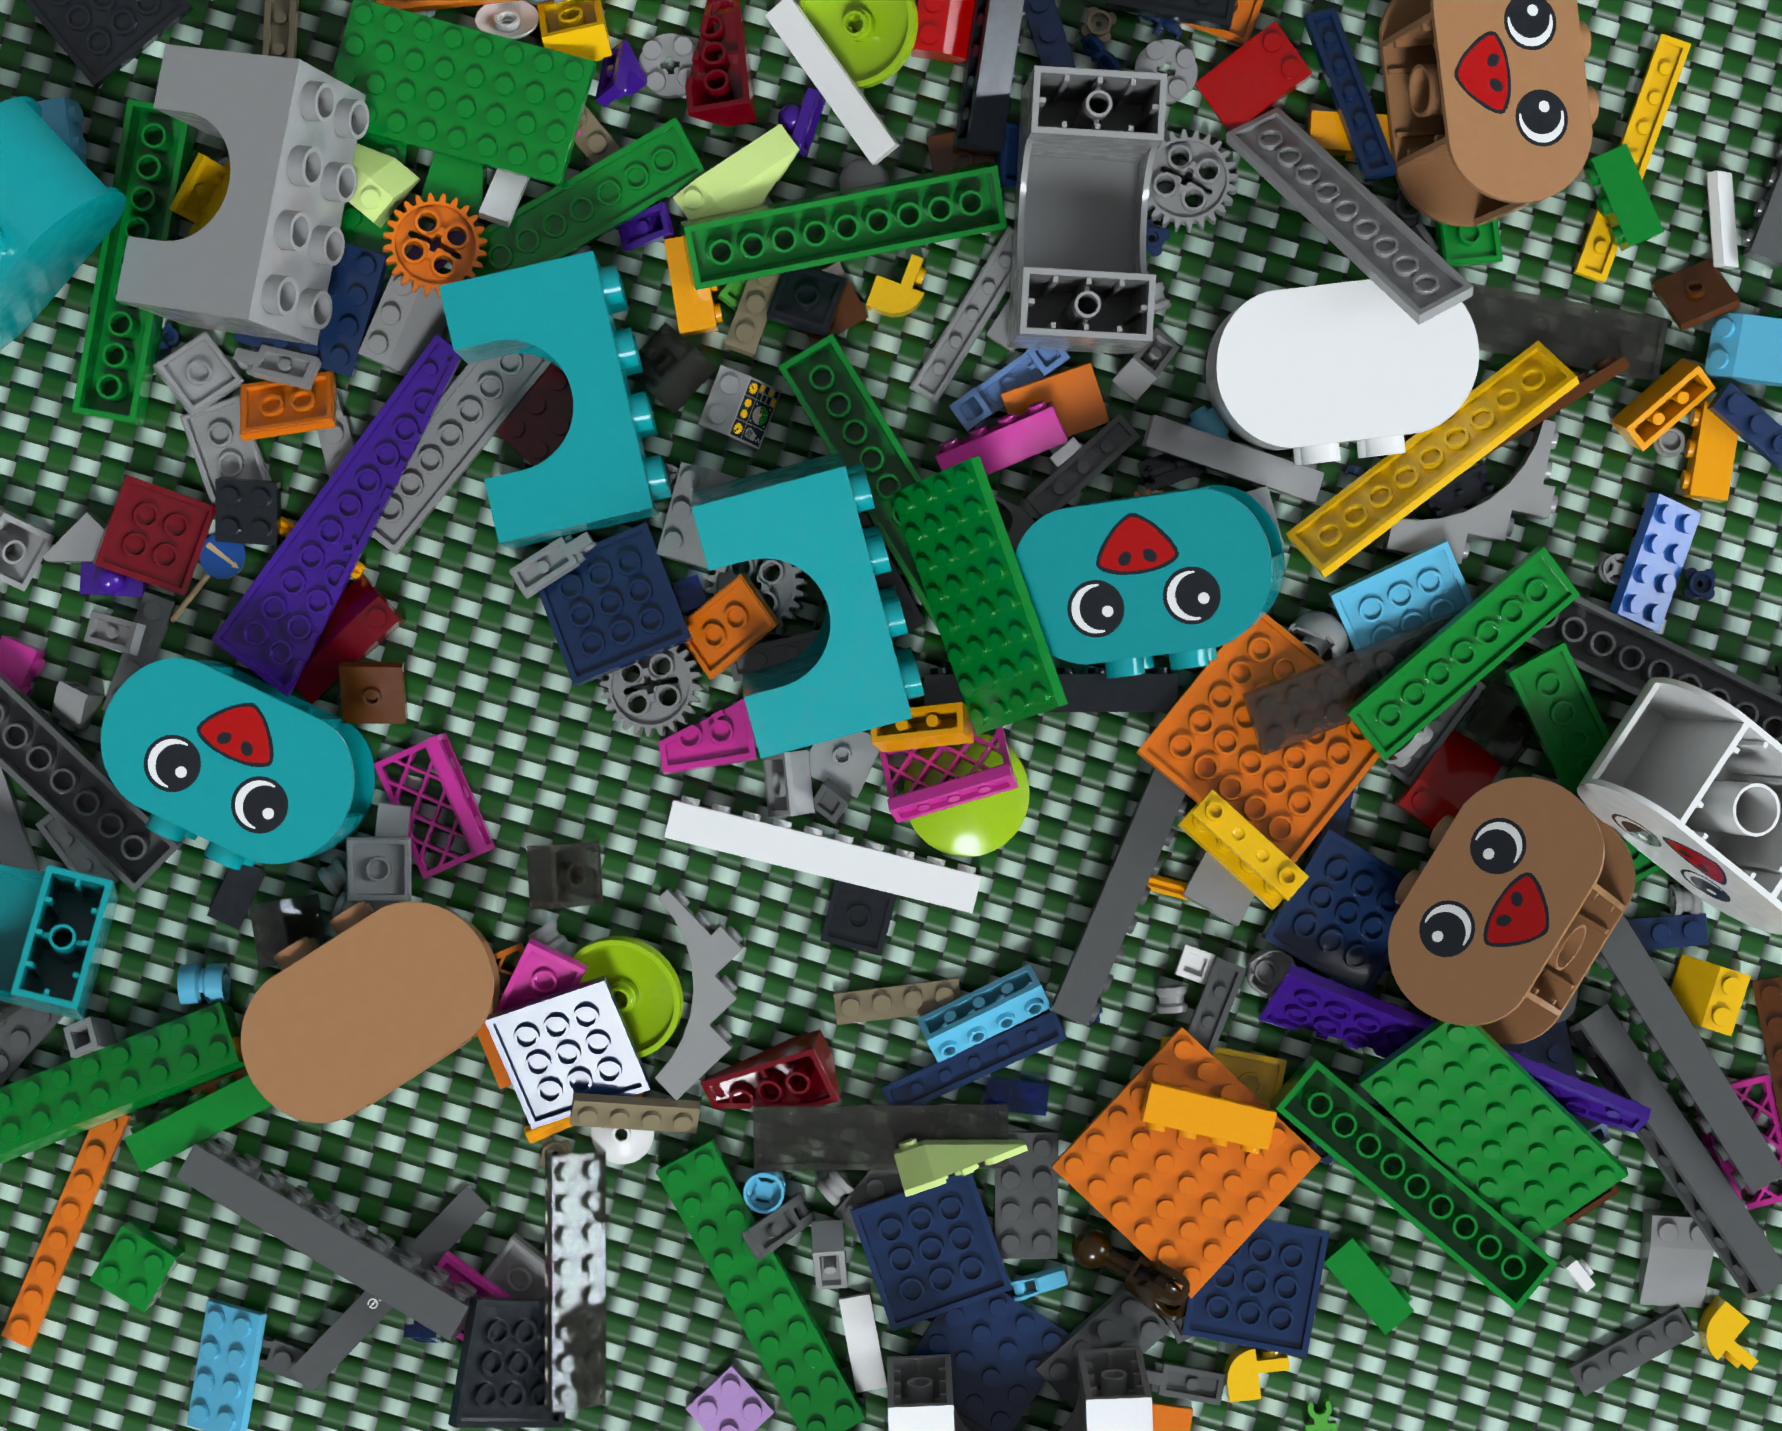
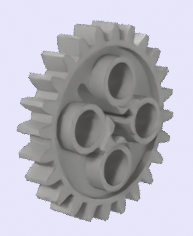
(1199, 156)
(783, 590)
(656, 713)

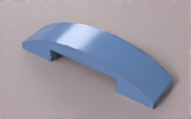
(986, 399)

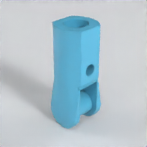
(1044, 1280)

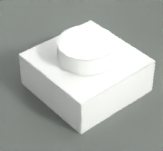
(1063, 452)
(1194, 964)
(1579, 1272)

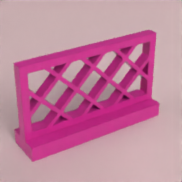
(948, 792)
(460, 801)
(1773, 1130)

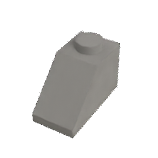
(1146, 365)
(79, 542)
(75, 705)
(829, 1254)

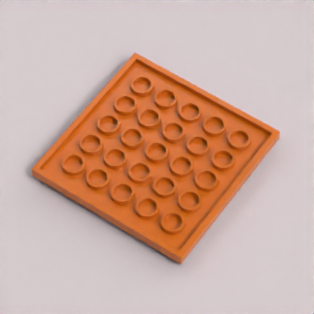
(1212, 744)
(1179, 1194)

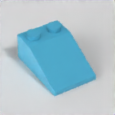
(1745, 350)

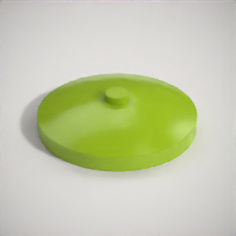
(866, 35)
(979, 824)
(641, 984)

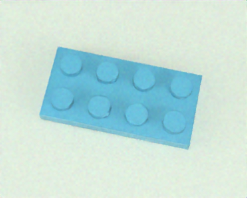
(226, 1367)

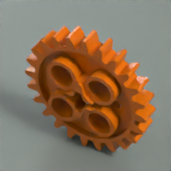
(447, 219)

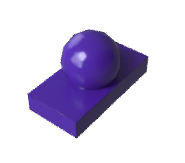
(803, 120)
(100, 581)

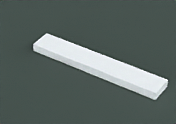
(832, 80)

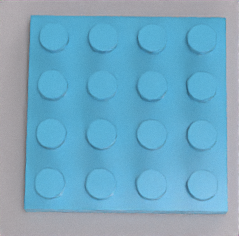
(1401, 595)

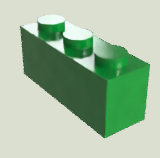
(1622, 198)
(1368, 1282)

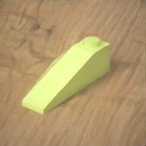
(740, 179)
(380, 184)
(929, 1162)

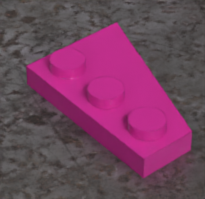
(710, 743)

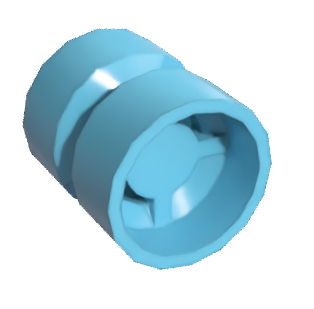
(201, 984)
(764, 1190)

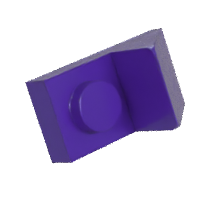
(619, 75)
(646, 228)

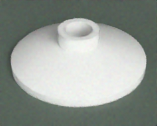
(508, 19)
(622, 1151)

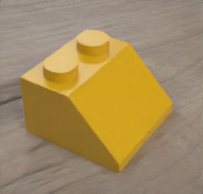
(575, 28)
(1709, 993)

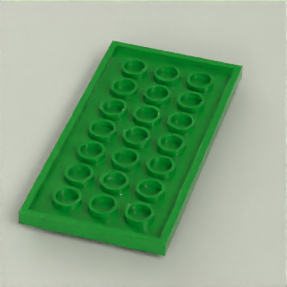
(464, 90)
(978, 596)
(1493, 1126)

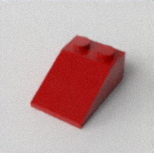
(943, 30)
(1254, 78)
(1447, 781)

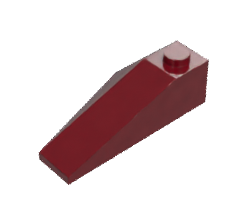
(721, 73)
(352, 632)
(786, 1074)

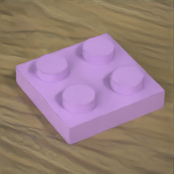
(730, 1404)

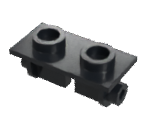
(1166, 470)

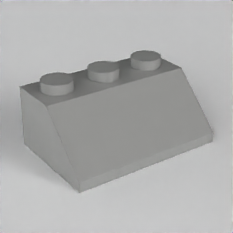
(403, 326)
(679, 535)

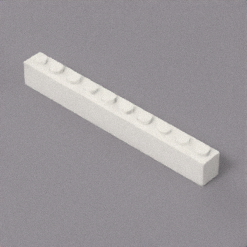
(822, 855)

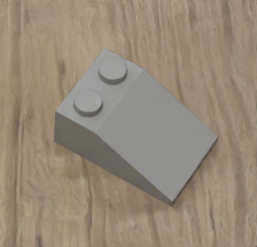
(1673, 1260)

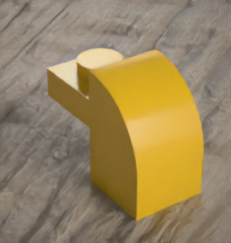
(895, 298)
(1719, 1328)
(1243, 1370)

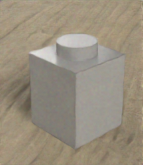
(88, 1036)

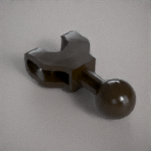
(1145, 1279)

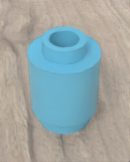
(1209, 422)

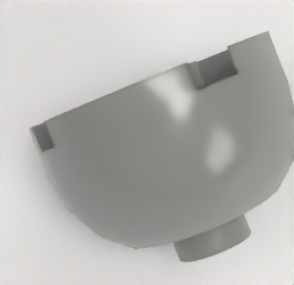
(1321, 634)

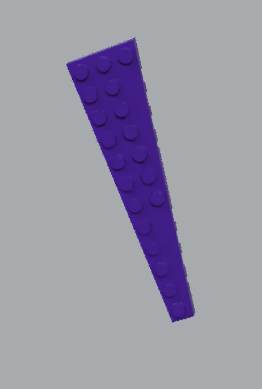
(301, 584)
(1365, 1021)

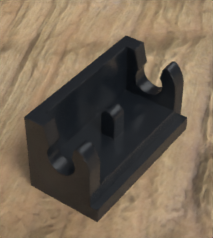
(1460, 492)
(236, 895)

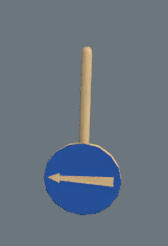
(218, 560)

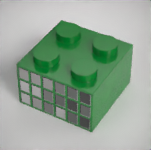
(137, 1265)

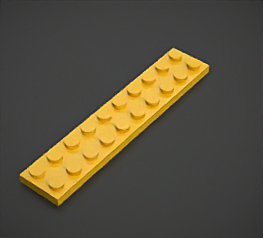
(1432, 459)

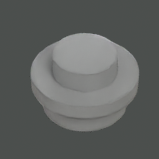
(1670, 443)

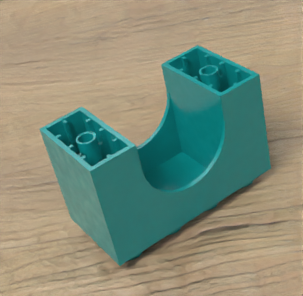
(566, 317)
(850, 671)
(52, 937)

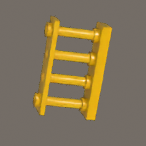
(1243, 850)

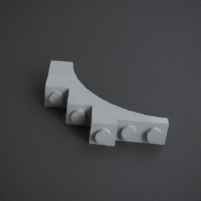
(1489, 520)
(708, 952)

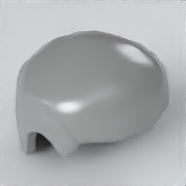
(861, 173)
(1267, 969)

